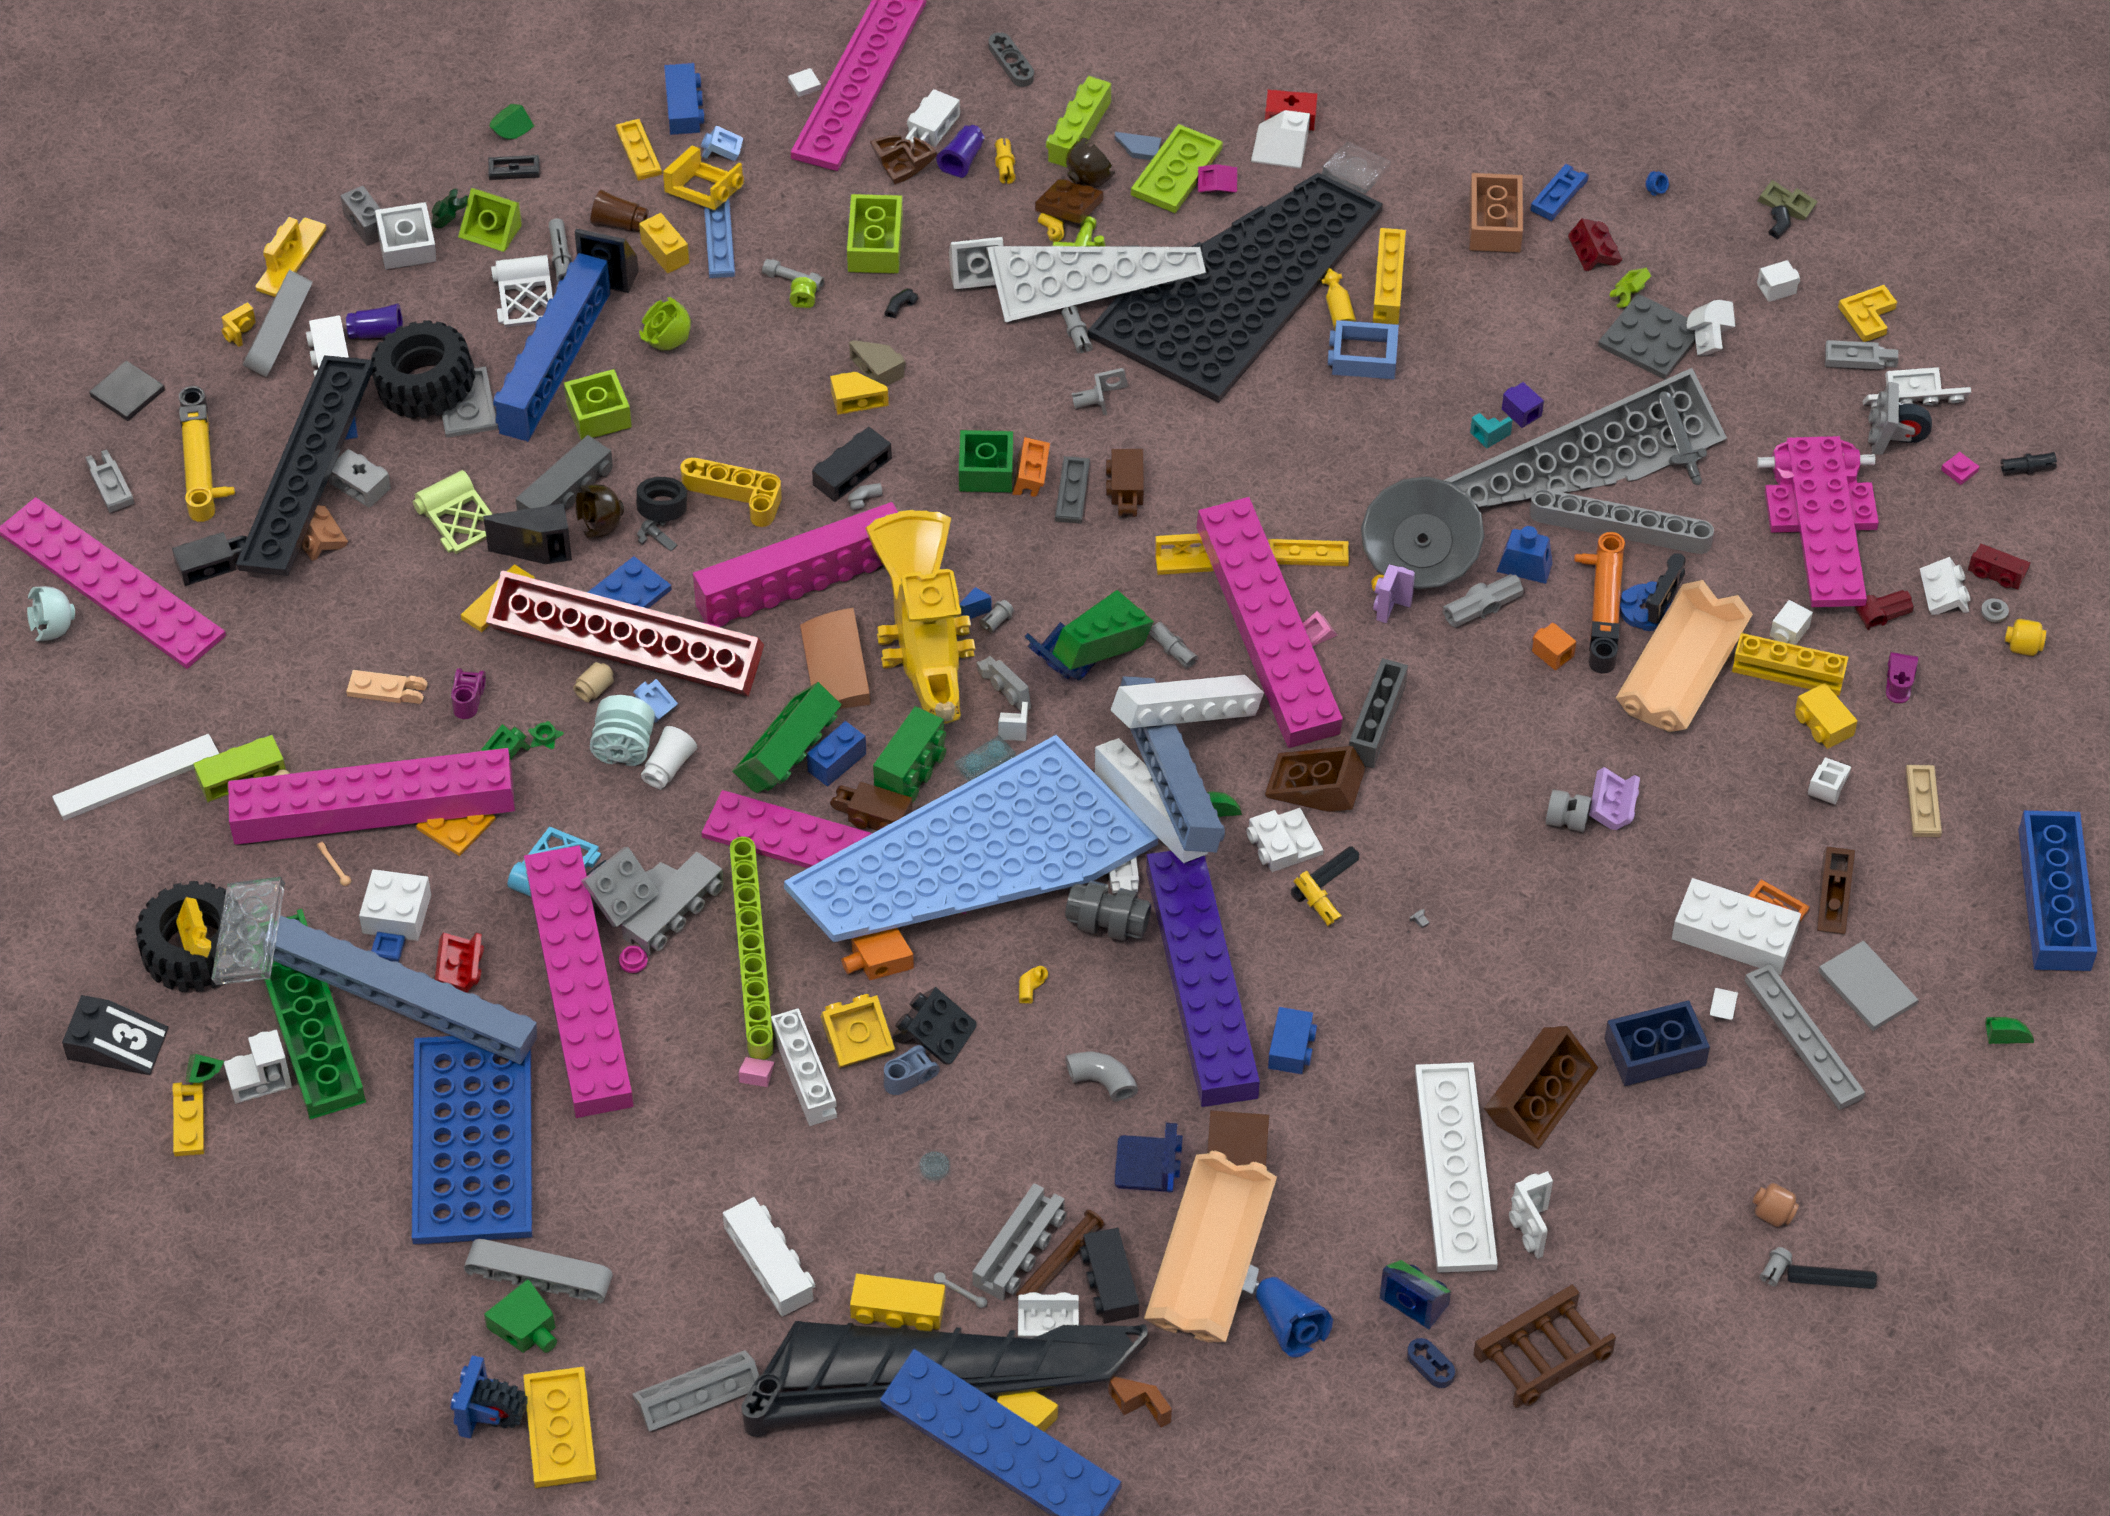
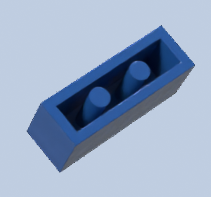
(683, 98)

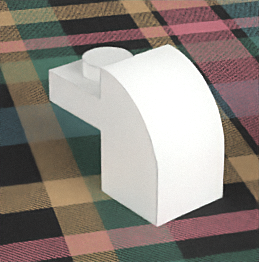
(1709, 323)

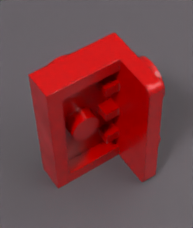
(459, 961)

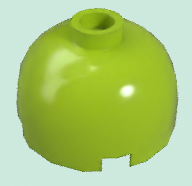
(666, 325)

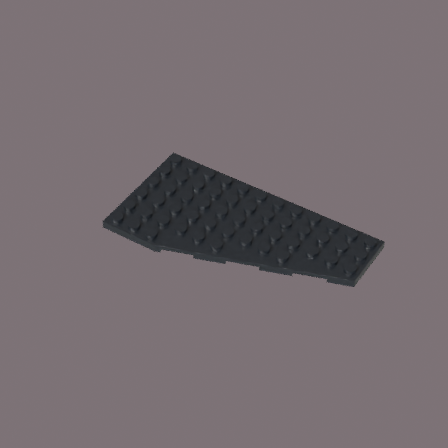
(1255, 280)

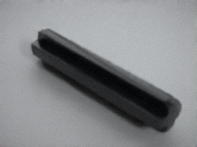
(1329, 870)
(1832, 1276)

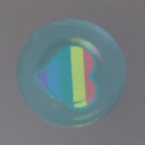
(934, 1165)

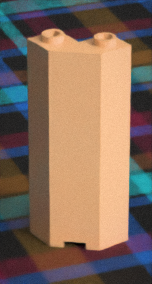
(1683, 657)
(1210, 1247)

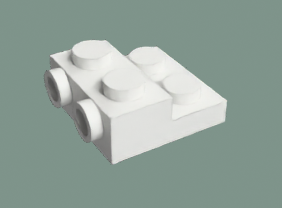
(1283, 839)

